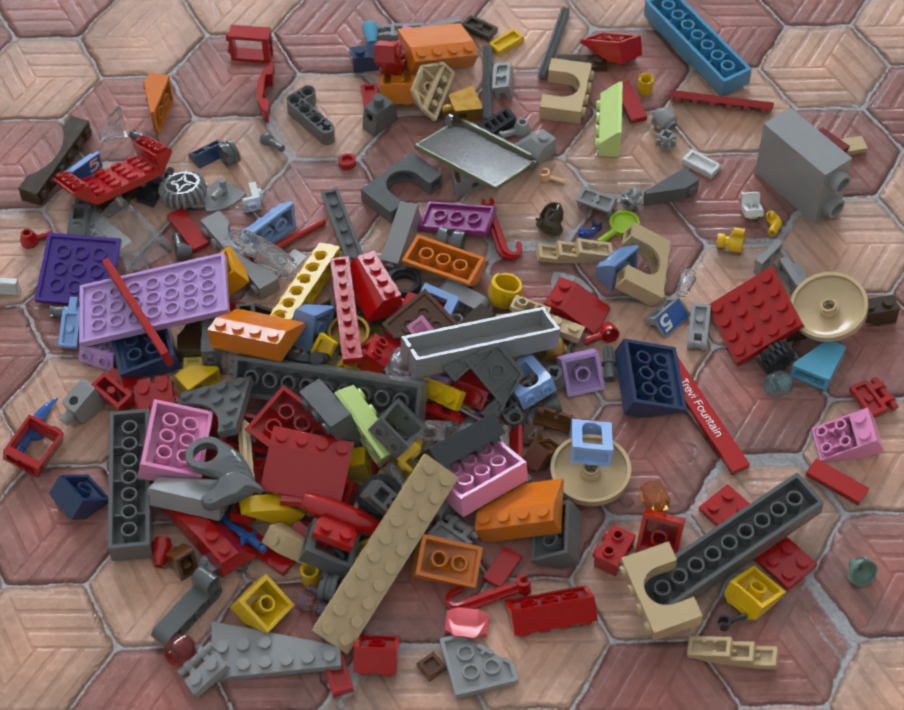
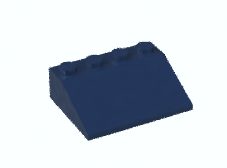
(139, 356)
(649, 379)

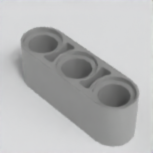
(468, 298)

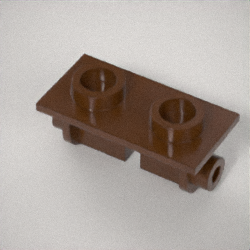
(548, 418)

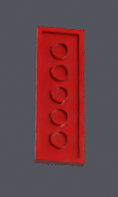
(783, 561)

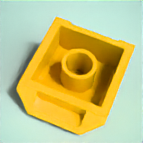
(753, 593)

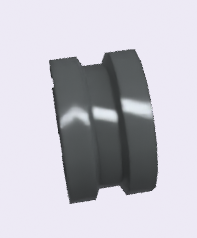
(228, 153)
(328, 586)

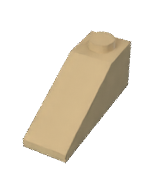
(286, 541)

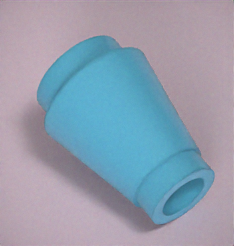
(370, 32)

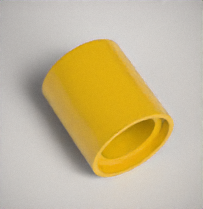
(645, 84)
(312, 580)

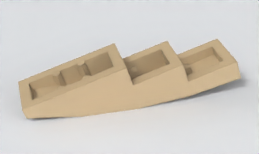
(578, 252)
(733, 653)

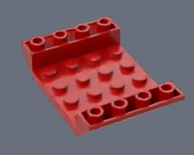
(120, 177)

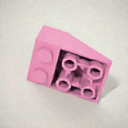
(848, 437)

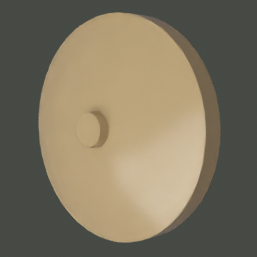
(830, 306)
(591, 483)

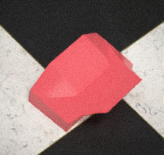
(467, 622)

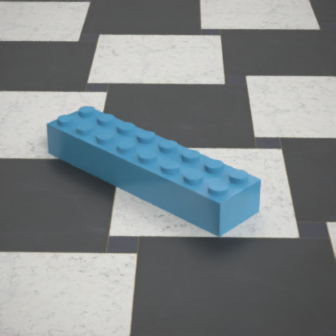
(699, 44)

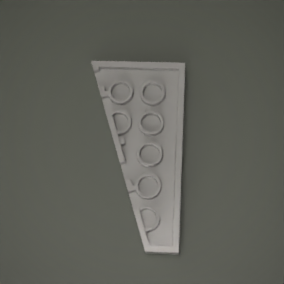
(259, 654)

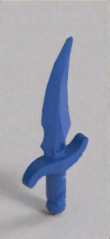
(32, 436)
(245, 536)

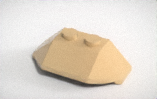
(431, 87)

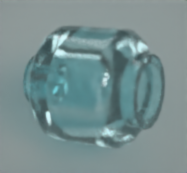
(778, 384)

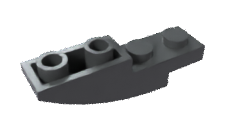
(80, 217)

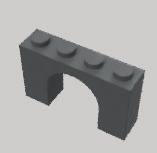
(408, 169)

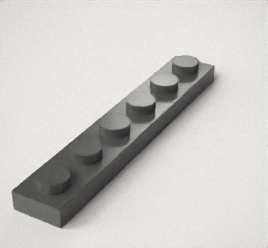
(341, 223)

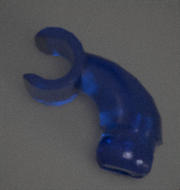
(589, 232)

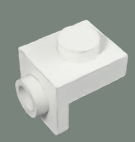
(254, 201)
(751, 205)

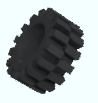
(776, 357)

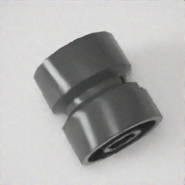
(455, 239)

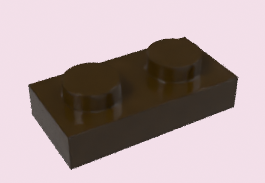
(479, 28)

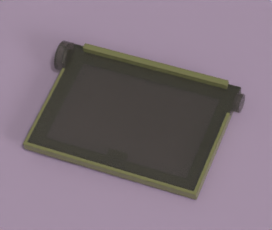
(476, 153)

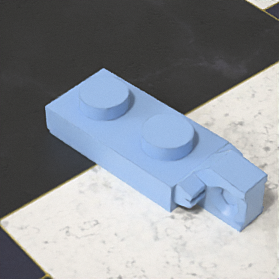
(70, 325)

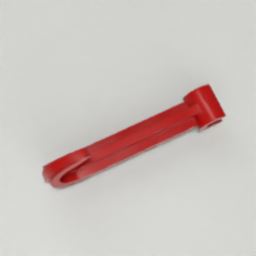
(498, 237)
(520, 586)

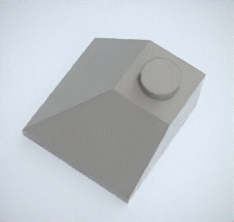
(540, 144)

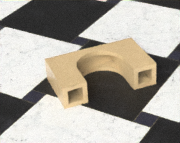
(571, 107)
(655, 250)
(658, 618)

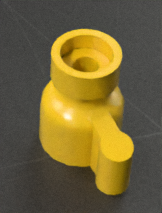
(733, 242)

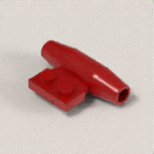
(338, 521)

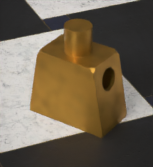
(464, 105)

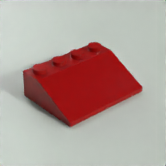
(286, 412)
(306, 463)

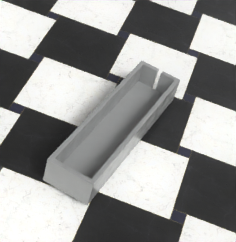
(517, 332)

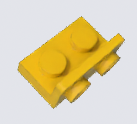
(406, 459)

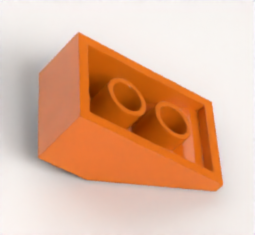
(398, 87)
(159, 98)
(446, 561)

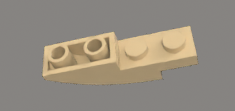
(569, 330)

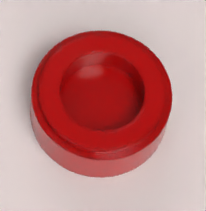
(347, 161)

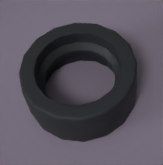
(406, 272)

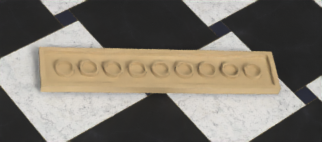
(385, 554)

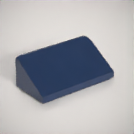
(205, 154)

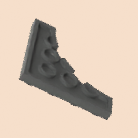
(225, 400)

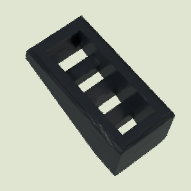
(505, 116)

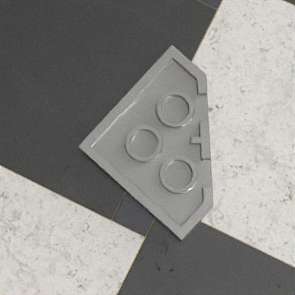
(475, 667)

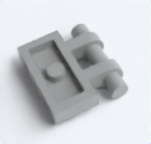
(448, 530)
(207, 673)

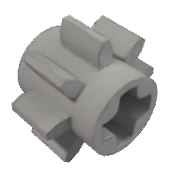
(666, 140)
(632, 198)

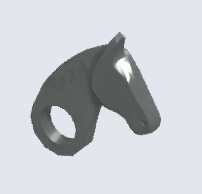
(229, 467)

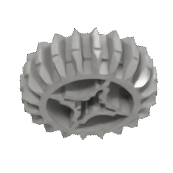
(182, 190)

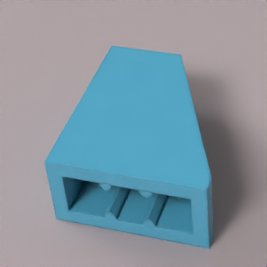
(819, 365)

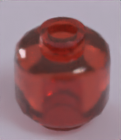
(179, 649)

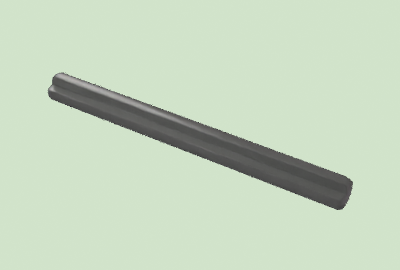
(554, 42)
(487, 82)

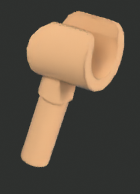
(546, 177)

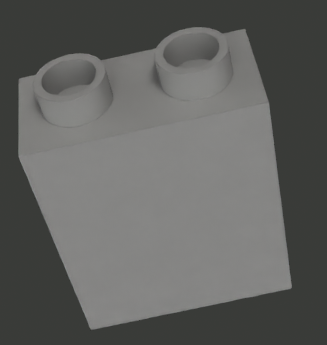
(803, 166)

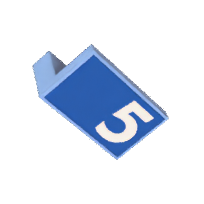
(87, 165)

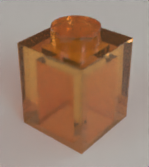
(654, 496)

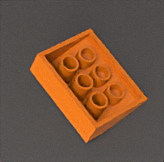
(438, 44)
(254, 334)
(522, 512)

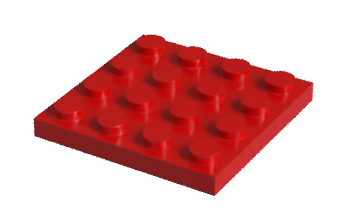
(755, 316)

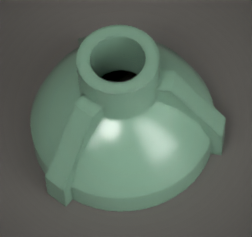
(862, 571)

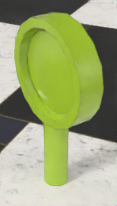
(618, 223)

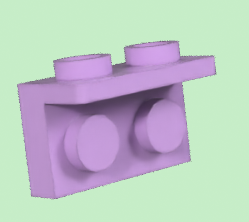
(98, 355)

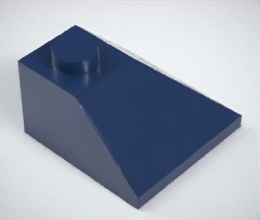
(363, 58)

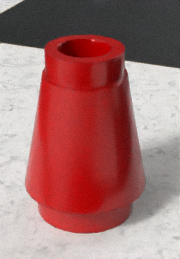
(160, 547)

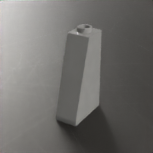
(401, 235)
(183, 496)

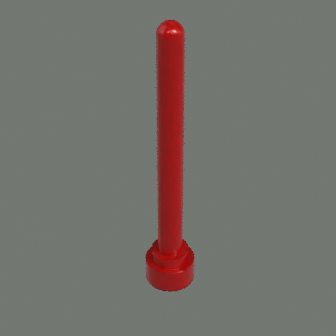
(297, 235)

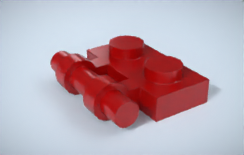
(867, 396)

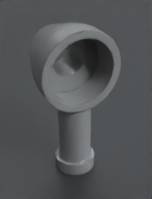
(520, 129)

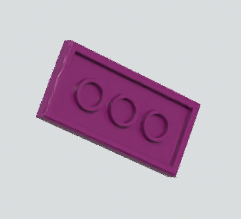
(470, 218)

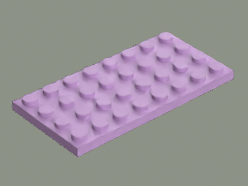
(166, 295)

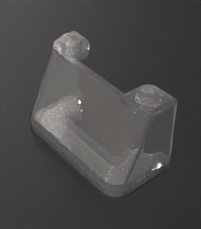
(140, 239)

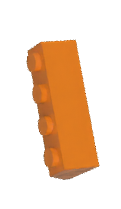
(445, 261)

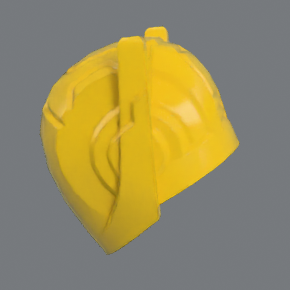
(504, 289)

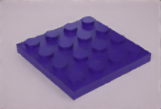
(72, 262)

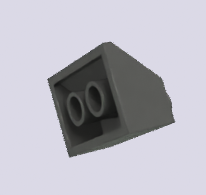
(329, 411)
(563, 548)

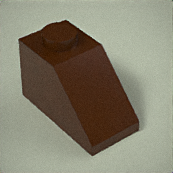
(540, 454)
(182, 561)

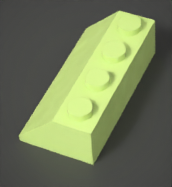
(609, 121)
(364, 416)

